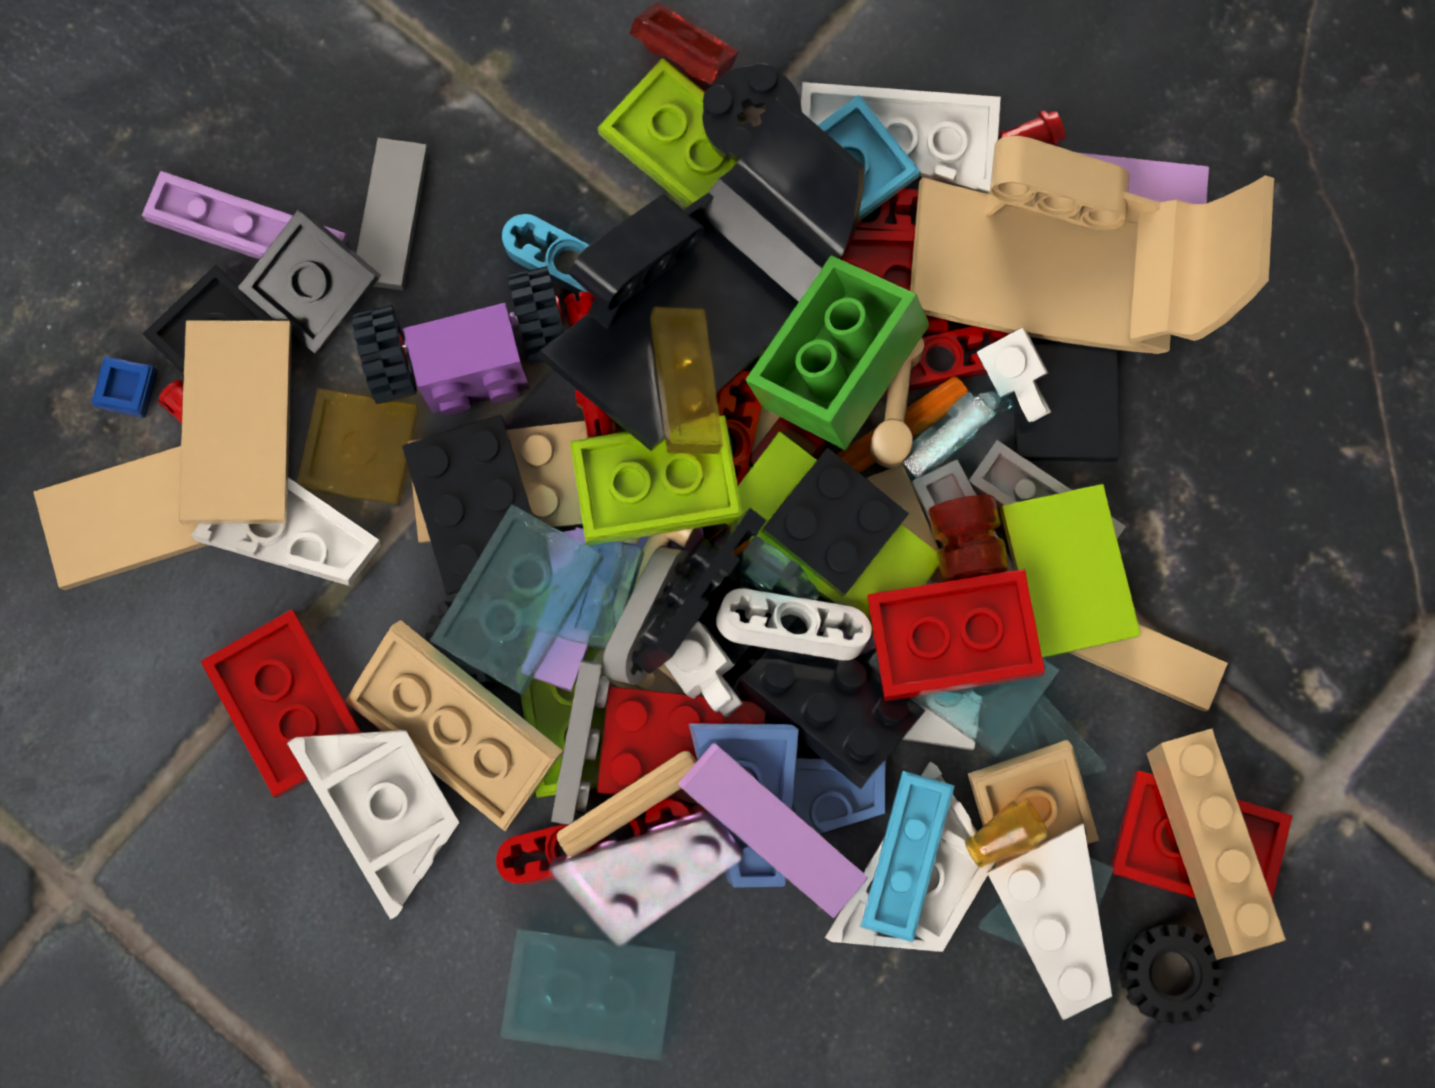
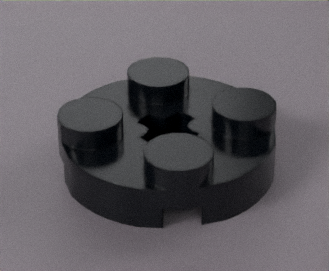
(729, 97)

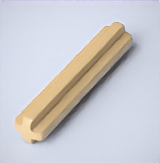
(625, 805)

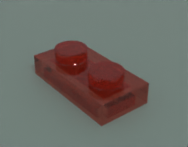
(683, 42)

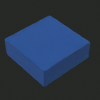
(124, 387)

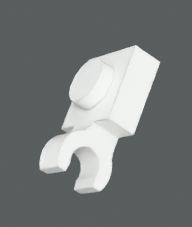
(1015, 366)
(700, 668)

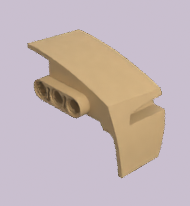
(1082, 257)

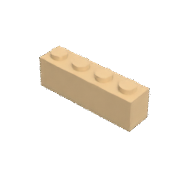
(1215, 845)

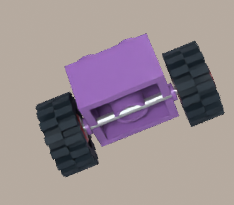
(460, 355)

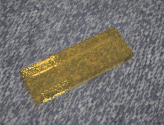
(686, 381)

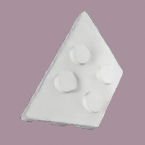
(381, 805)
(948, 896)

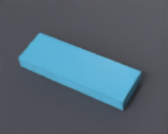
(907, 856)

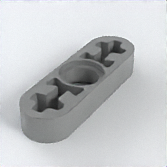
(644, 603)

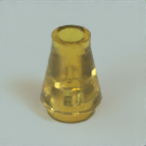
(1009, 833)

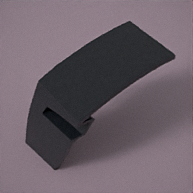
(735, 252)

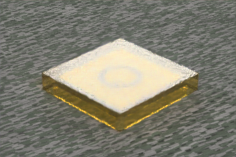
(357, 447)

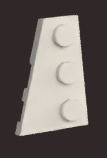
(312, 541)
(1058, 918)

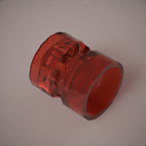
(968, 537)

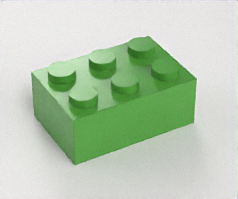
(838, 351)

